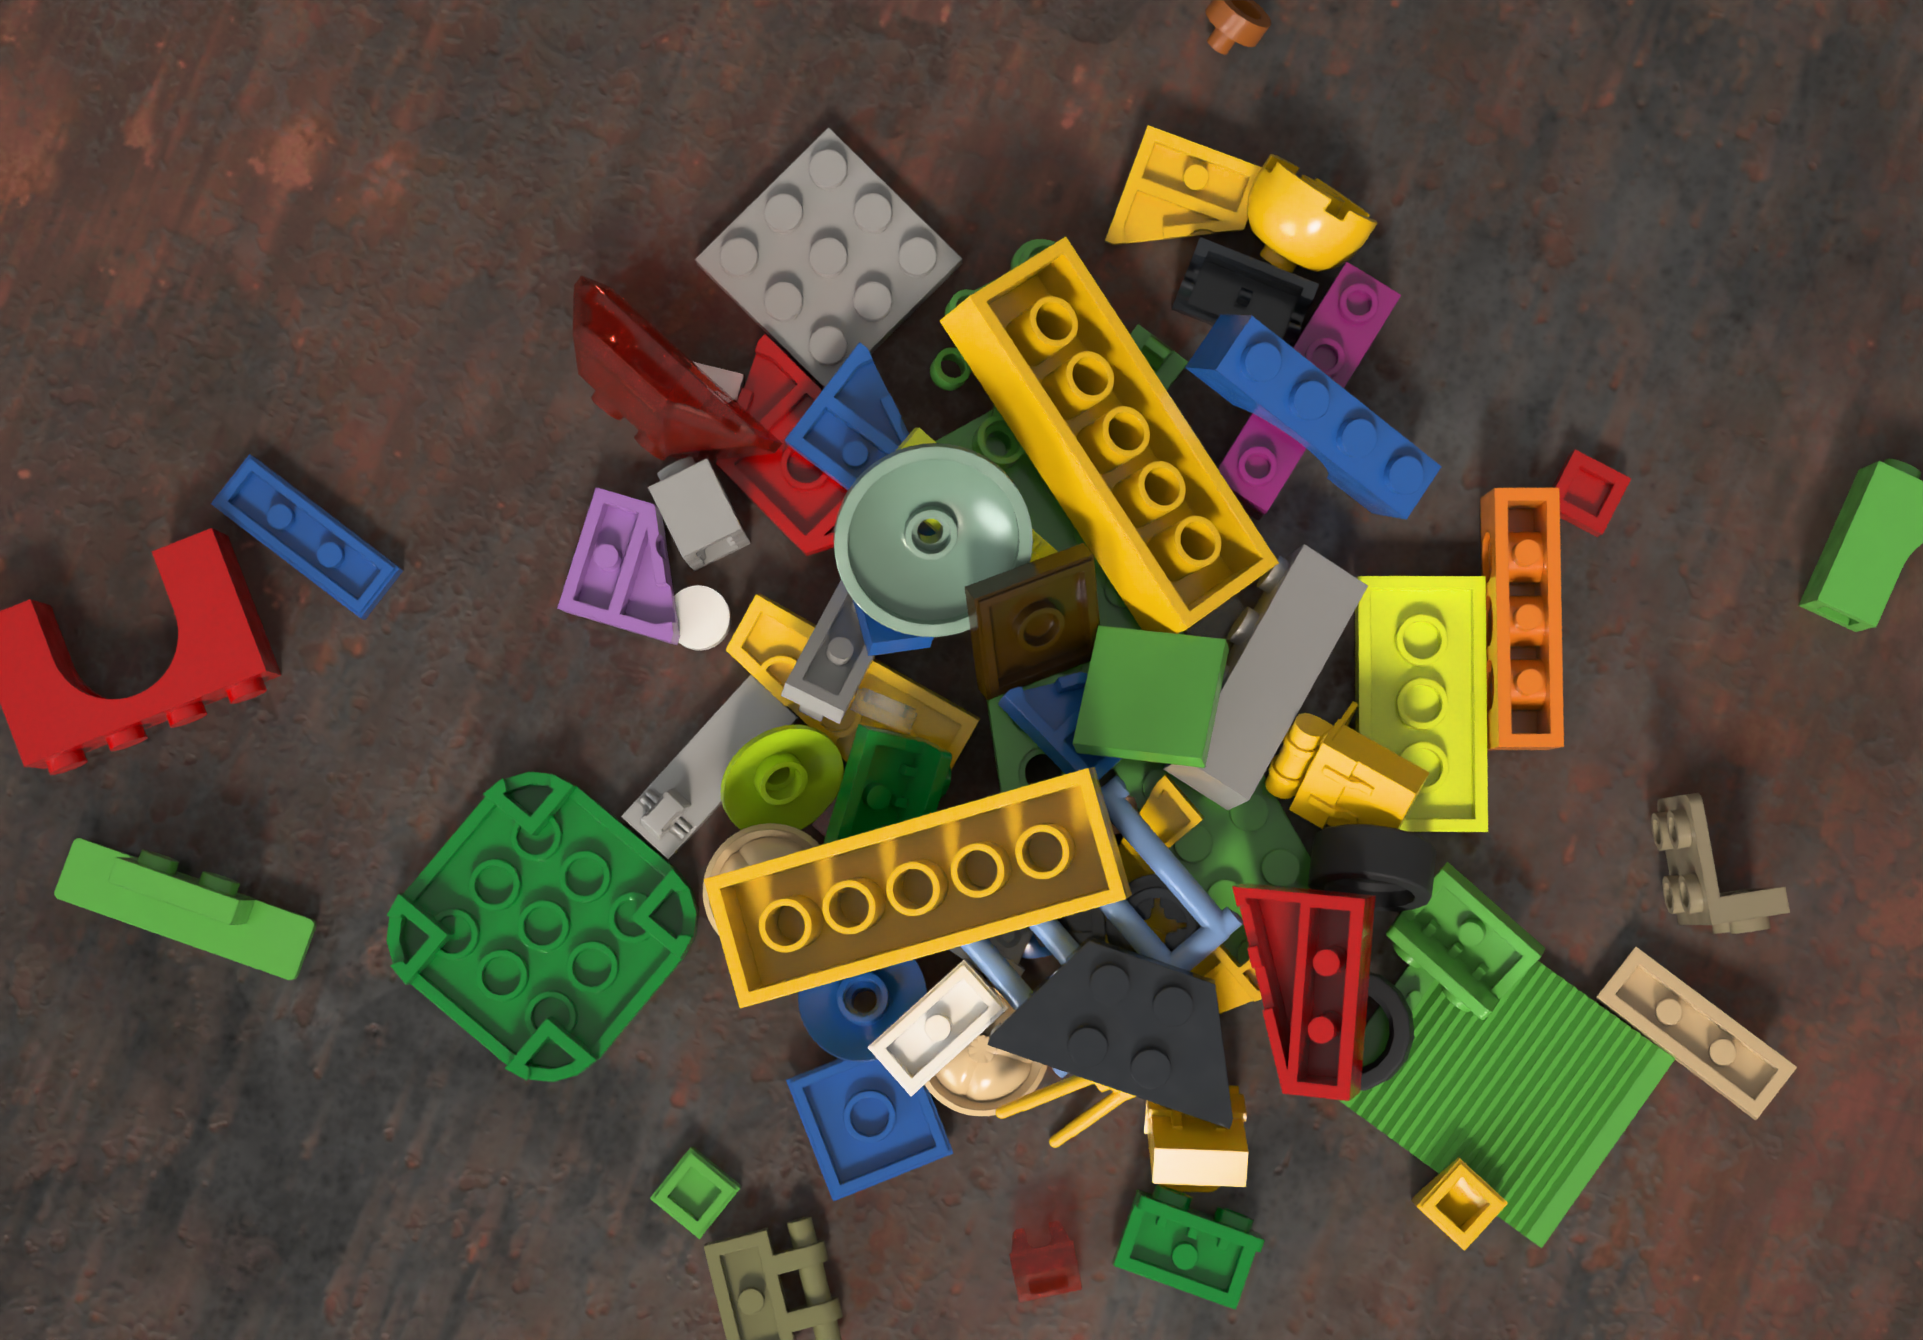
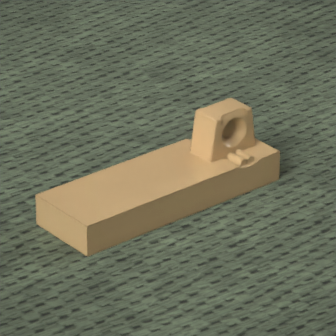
(1696, 1033)

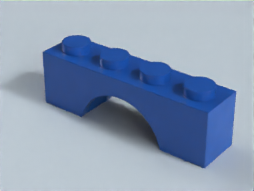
(1281, 386)

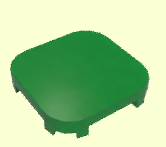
(542, 926)

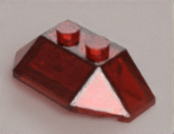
(656, 384)

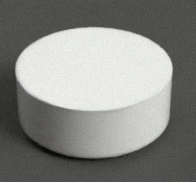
(702, 617)

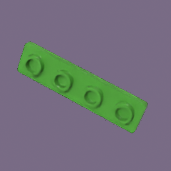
(185, 908)

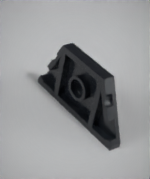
(1127, 1028)

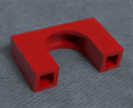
(217, 656)

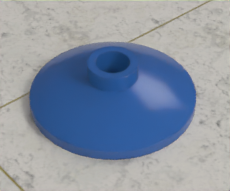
(845, 1032)

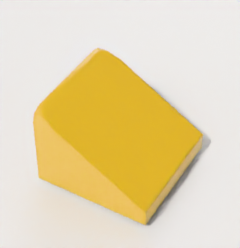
(1459, 1203)

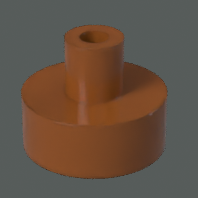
(1236, 22)

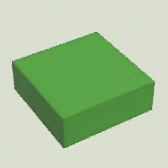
(695, 1192)

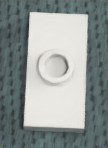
(938, 1027)

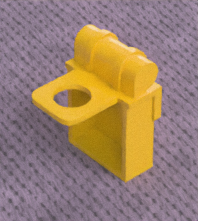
(1342, 775)
(1194, 1152)

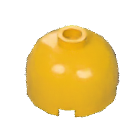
(1304, 219)

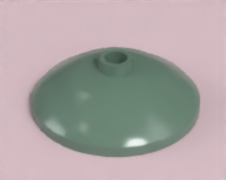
(918, 579)

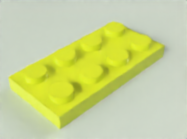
(1427, 690)

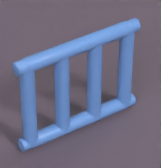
(1214, 922)

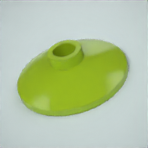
(782, 778)

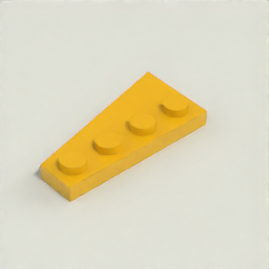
(773, 640)

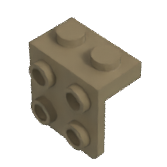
(1692, 882)

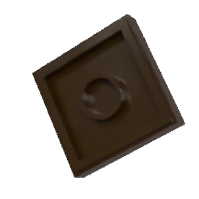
(1033, 620)

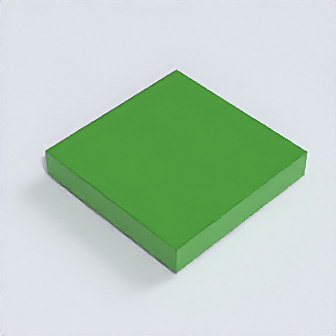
(1151, 696)

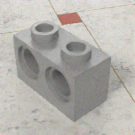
(698, 512)

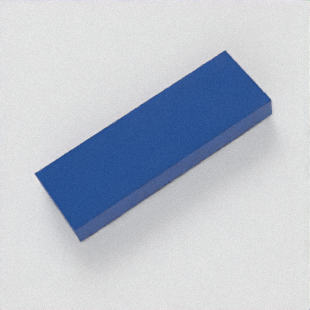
(307, 537)

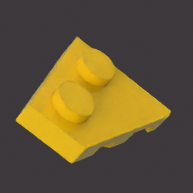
(1181, 191)

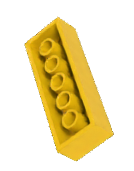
(1109, 440)
(918, 887)

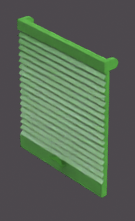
(1516, 1096)

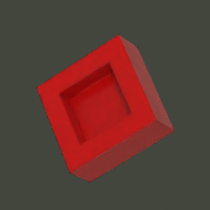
(1589, 492)

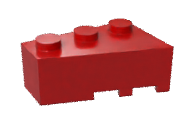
(1313, 982)

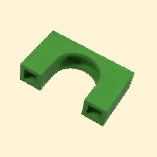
(1868, 546)

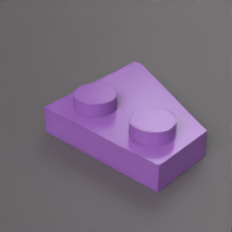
(623, 569)

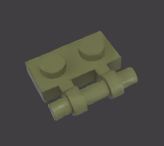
(751, 1290)

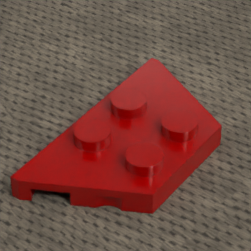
(784, 483)

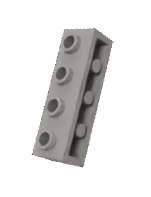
(1272, 670)

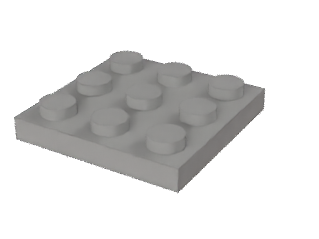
(828, 259)

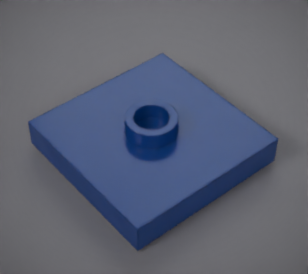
(866, 1124)

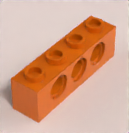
(1523, 618)

